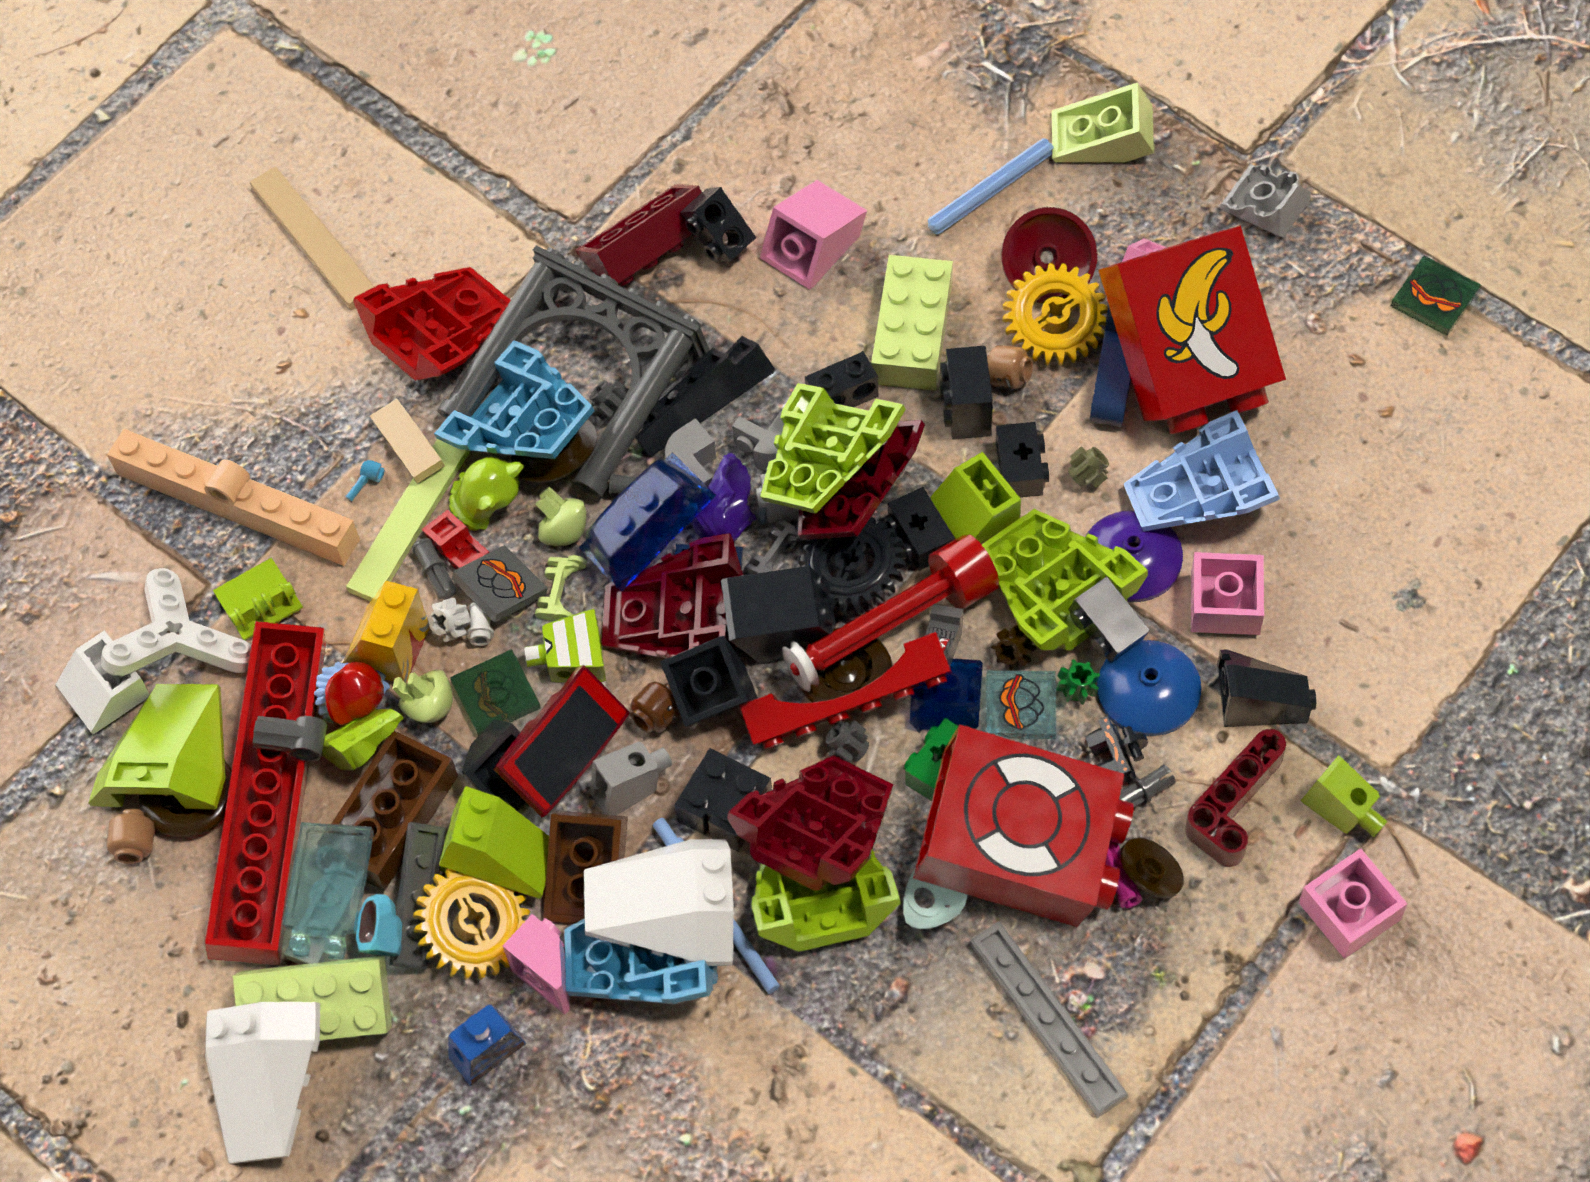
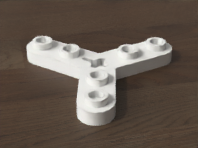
(153, 642)

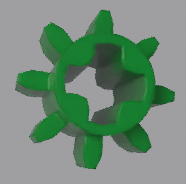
(1078, 682)

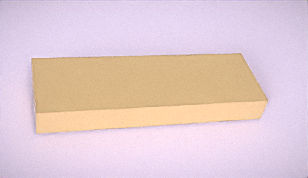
(407, 441)

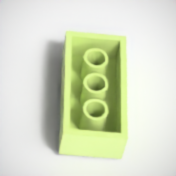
(912, 322)
(349, 991)

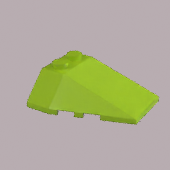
(834, 914)

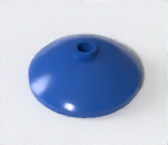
(1145, 704)

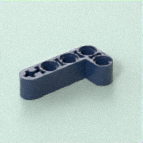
(1111, 381)

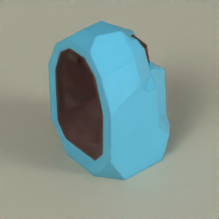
(379, 927)

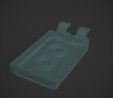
(327, 886)

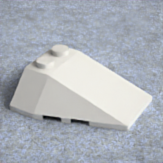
(666, 901)
(257, 1073)

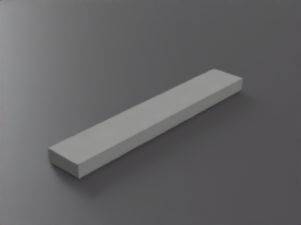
(1048, 1019)

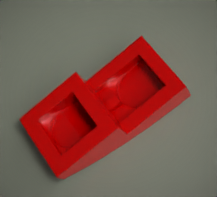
(453, 540)

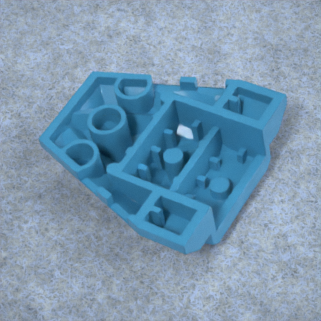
(525, 414)
(632, 972)

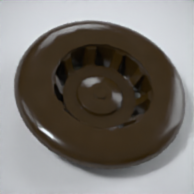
(567, 461)
(850, 672)
(189, 821)

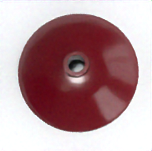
(1053, 232)

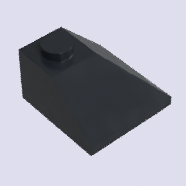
(484, 756)

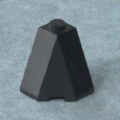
(1261, 692)

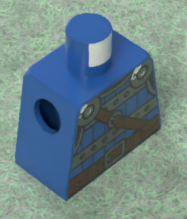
(482, 1043)

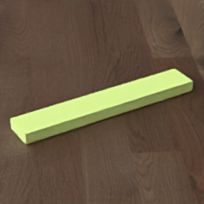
(405, 524)

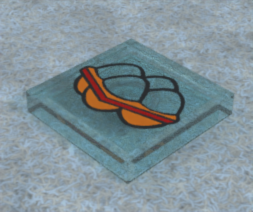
(1021, 704)

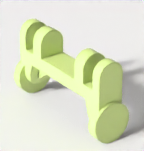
(559, 570)

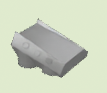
(1267, 199)

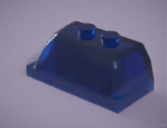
(645, 519)

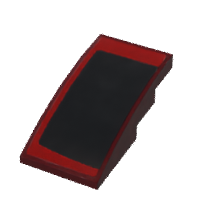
(562, 741)

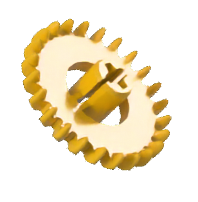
(1051, 342)
(443, 943)

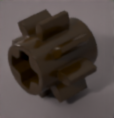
(1005, 651)

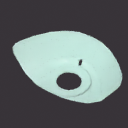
(938, 913)

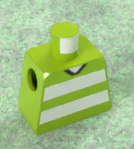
(569, 645)

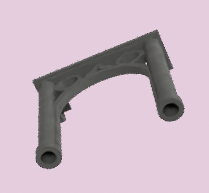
(540, 292)

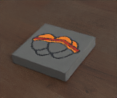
(499, 583)

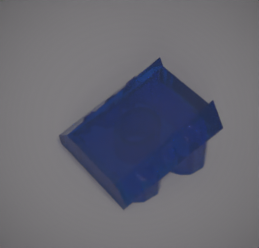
(954, 700)

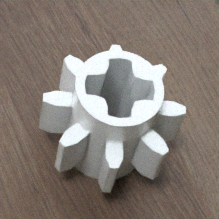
(449, 619)

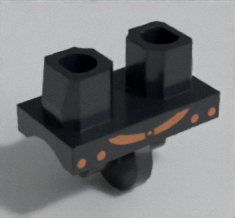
(1109, 738)

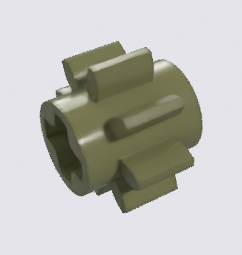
(1088, 467)

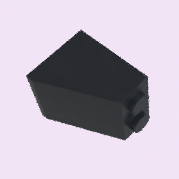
(776, 609)

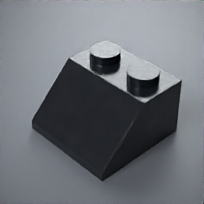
(708, 681)

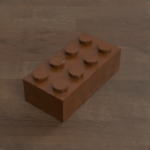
(397, 788)

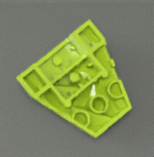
(823, 446)
(1049, 566)

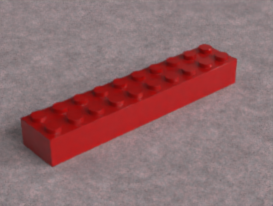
(264, 800)

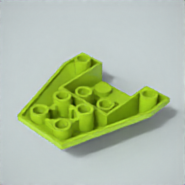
(169, 750)

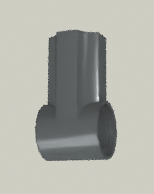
(300, 738)

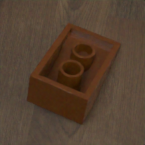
(577, 844)

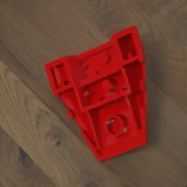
(431, 322)

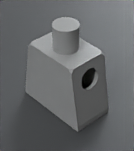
(626, 777)

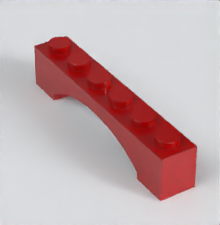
(919, 665)

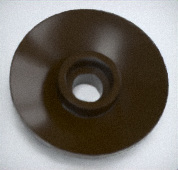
(1152, 867)

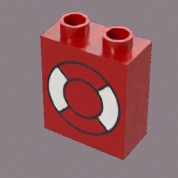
(1023, 827)

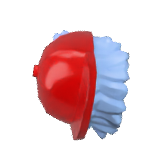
(349, 691)

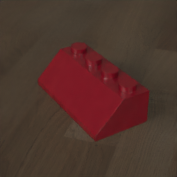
(641, 236)

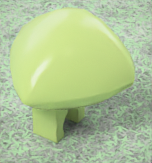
(563, 521)
(425, 697)

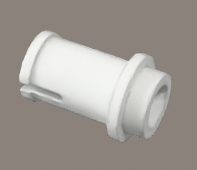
(480, 626)

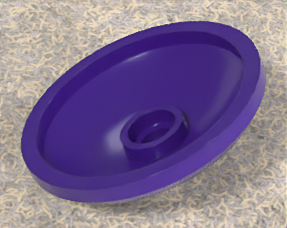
(1157, 551)

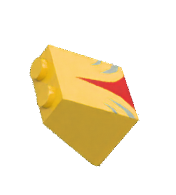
(391, 631)

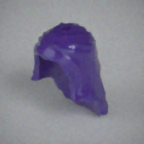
(729, 508)

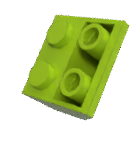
(976, 500)

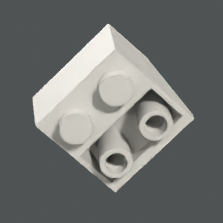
(96, 693)

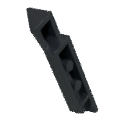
(704, 390)

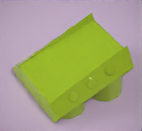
(358, 740)

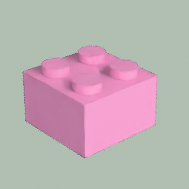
(1227, 593)
(1352, 903)

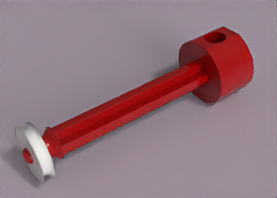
(959, 573)

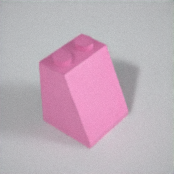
(811, 232)

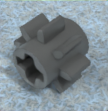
(607, 398)
(847, 741)

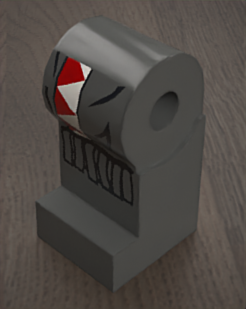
(948, 625)

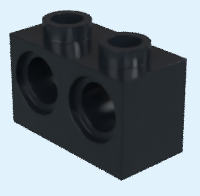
(723, 219)
(847, 381)

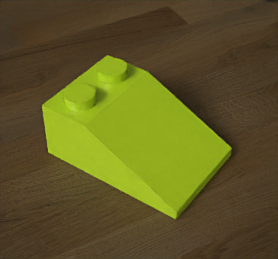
(496, 844)

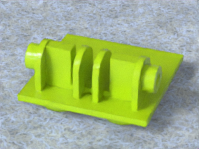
(258, 596)

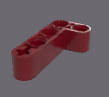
(1240, 790)

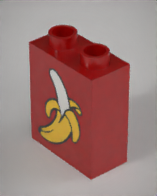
(1193, 329)

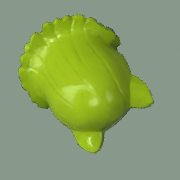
(482, 490)

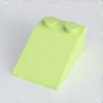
(1104, 128)

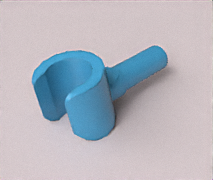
(369, 471)

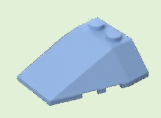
(1203, 479)

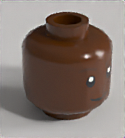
(654, 708)

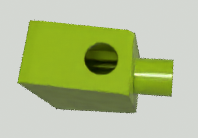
(1345, 799)

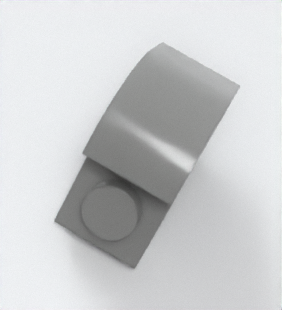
(755, 439)
(693, 448)

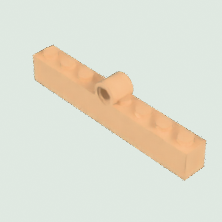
(234, 496)

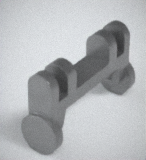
(782, 539)

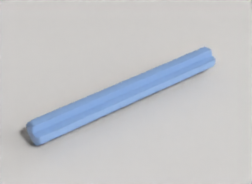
(990, 186)

